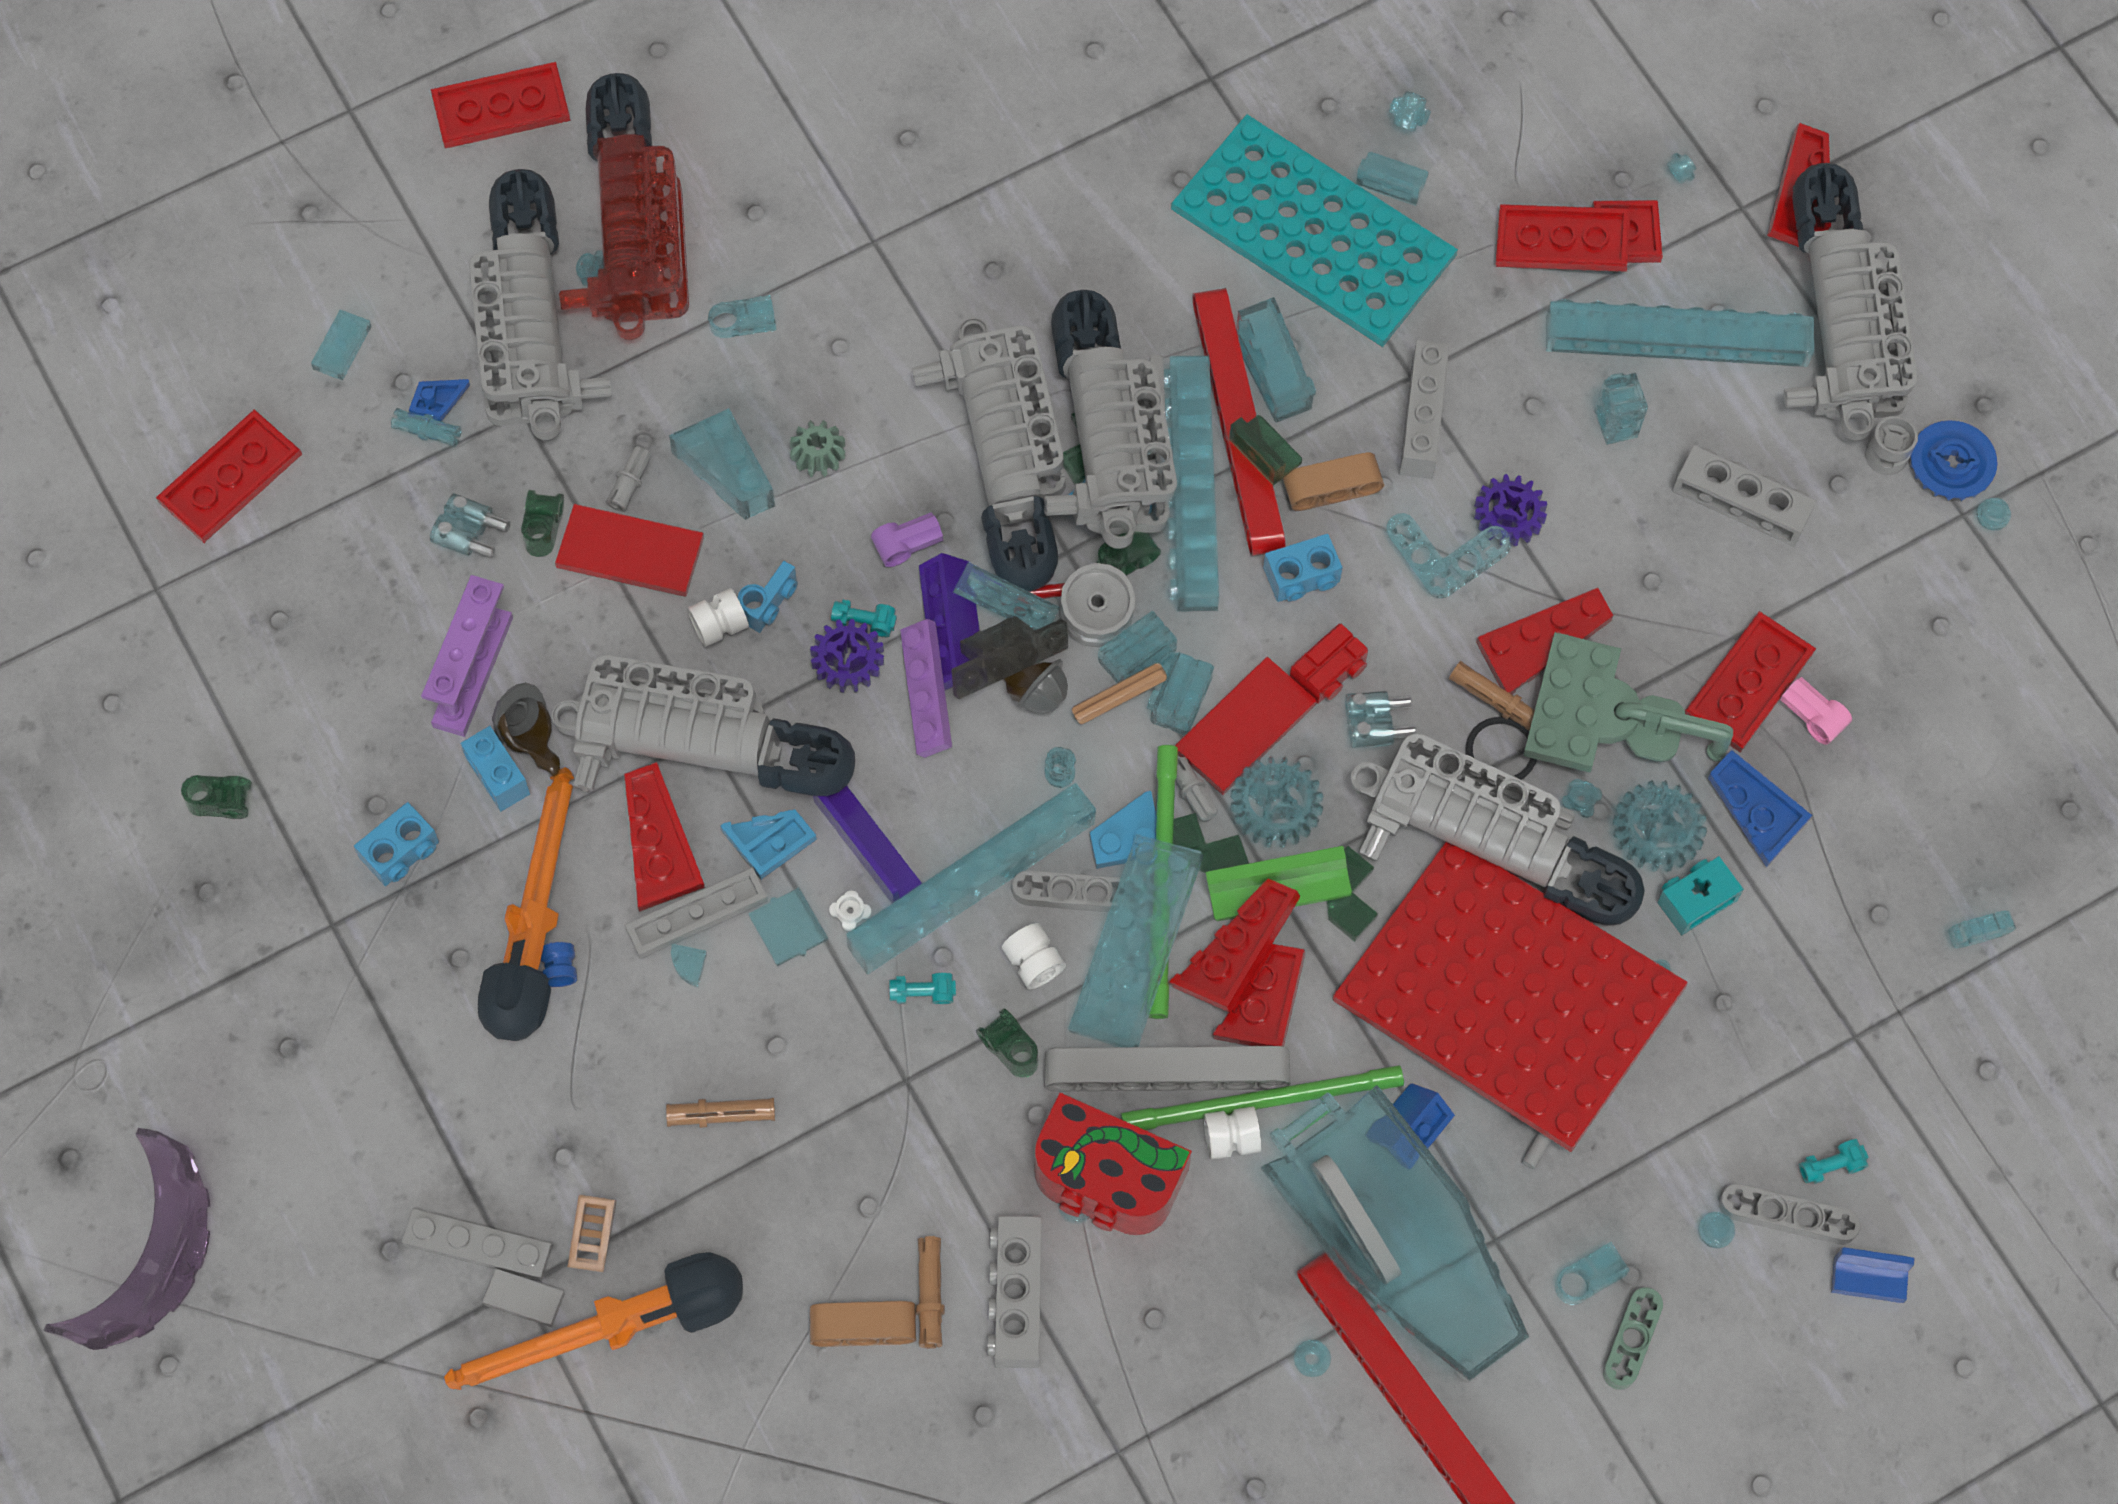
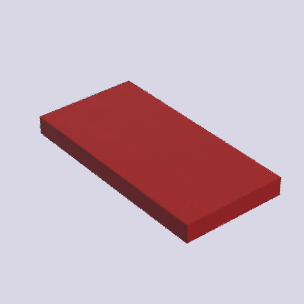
(500, 105)
(1563, 237)
(229, 476)
(629, 550)
(1752, 678)
(1245, 725)

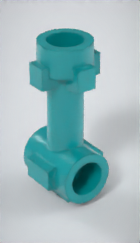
(881, 620)
(941, 989)
(1850, 1155)

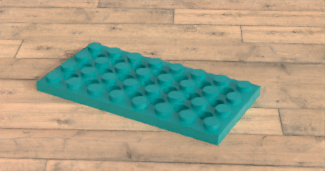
(1336, 226)

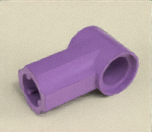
(898, 542)

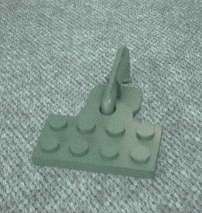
(1579, 709)

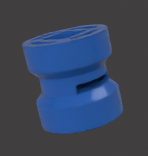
(558, 964)

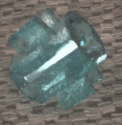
(1410, 111)

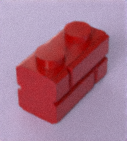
(1330, 663)

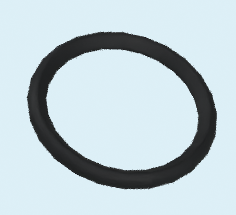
(1499, 720)

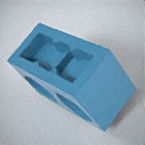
(1298, 561)
(495, 768)
(389, 838)

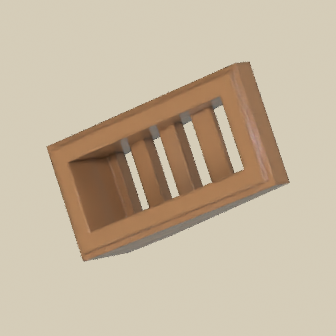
(578, 1231)

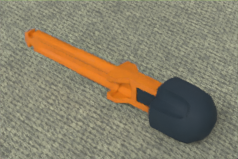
(515, 992)
(698, 1292)

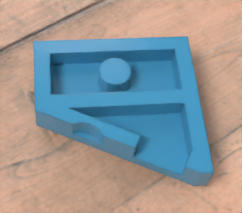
(1115, 836)
(769, 839)

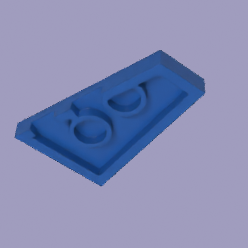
(1758, 806)

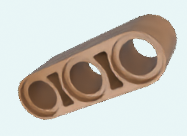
(1333, 481)
(862, 1323)

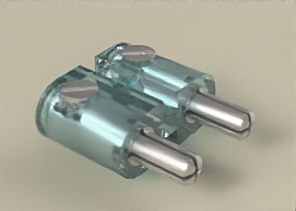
(463, 523)
(1371, 719)

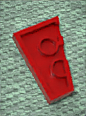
(1267, 1002)

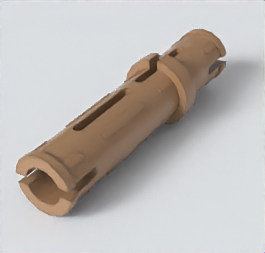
(1491, 693)
(683, 1113)
(929, 1306)

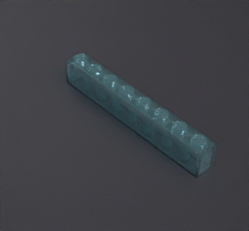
(1679, 333)
(1194, 499)
(971, 878)

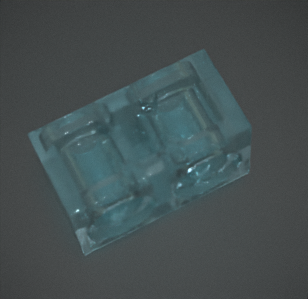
(1621, 408)

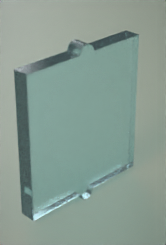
(788, 926)

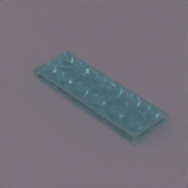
(1136, 942)

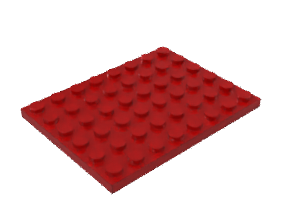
(1510, 993)

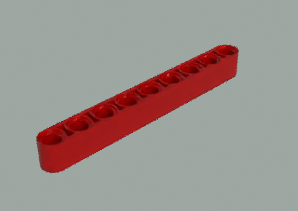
(1232, 401)
(1401, 1385)

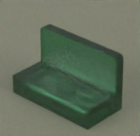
(1264, 448)

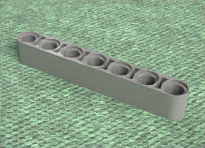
(1167, 1068)

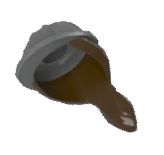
(1038, 687)
(526, 725)

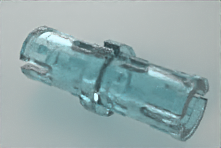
(426, 427)

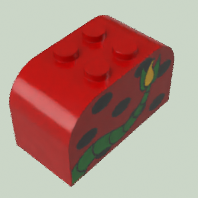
(1108, 1168)

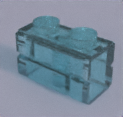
(1138, 648)
(1181, 693)

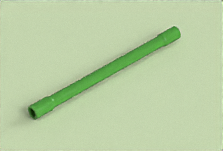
(1166, 774)
(1152, 1118)

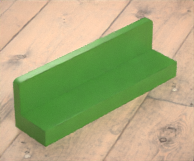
(1314, 874)

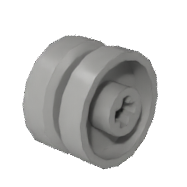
(1105, 587)

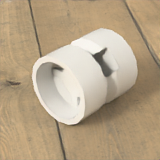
(717, 617)
(1031, 952)
(1232, 1133)

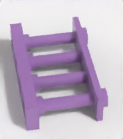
(467, 656)

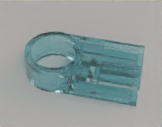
(752, 316)
(1597, 1269)

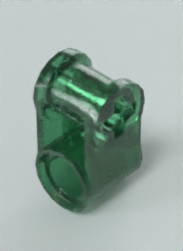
(541, 516)
(1135, 556)
(224, 796)
(1007, 1038)

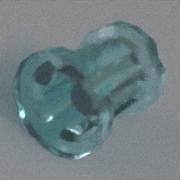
(1055, 775)

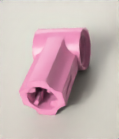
(1822, 717)

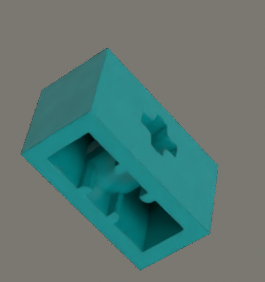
(1691, 910)

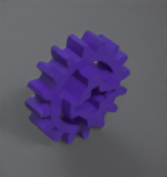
(1518, 500)
(833, 649)

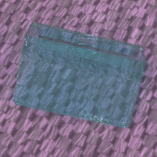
(1391, 178)

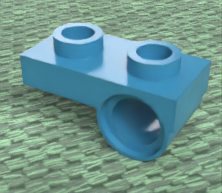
(780, 586)

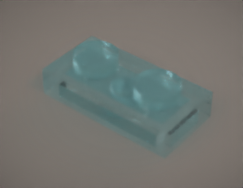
(341, 344)

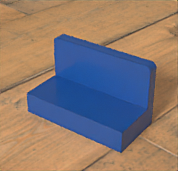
(1424, 1112)
(1871, 1274)

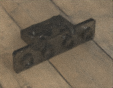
(1005, 651)

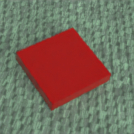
(1644, 229)

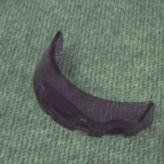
(168, 1261)

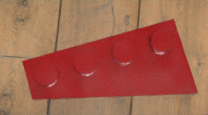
(1807, 148)

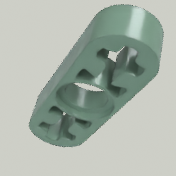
(1651, 1318)

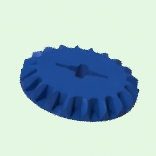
(1972, 451)

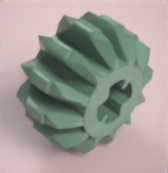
(805, 451)

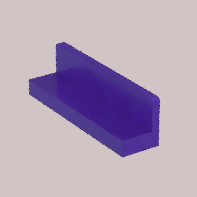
(953, 614)
(868, 843)

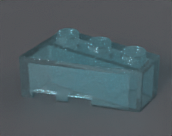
(1274, 360)
(725, 460)

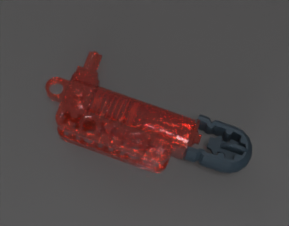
(631, 206)

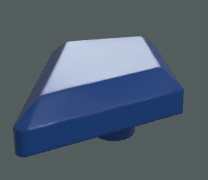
(437, 397)

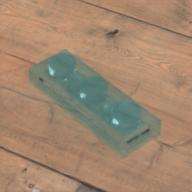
(1004, 597)

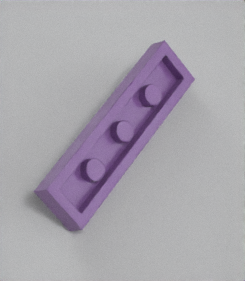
(926, 688)

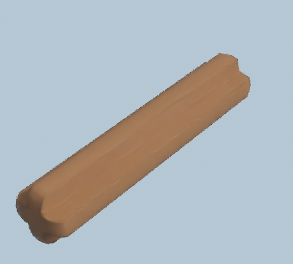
(1119, 693)

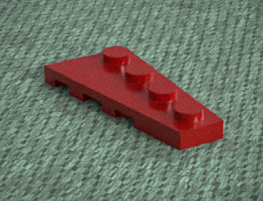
(1523, 647)
(659, 846)
(1237, 951)

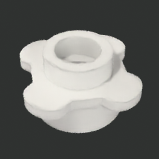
(847, 901)

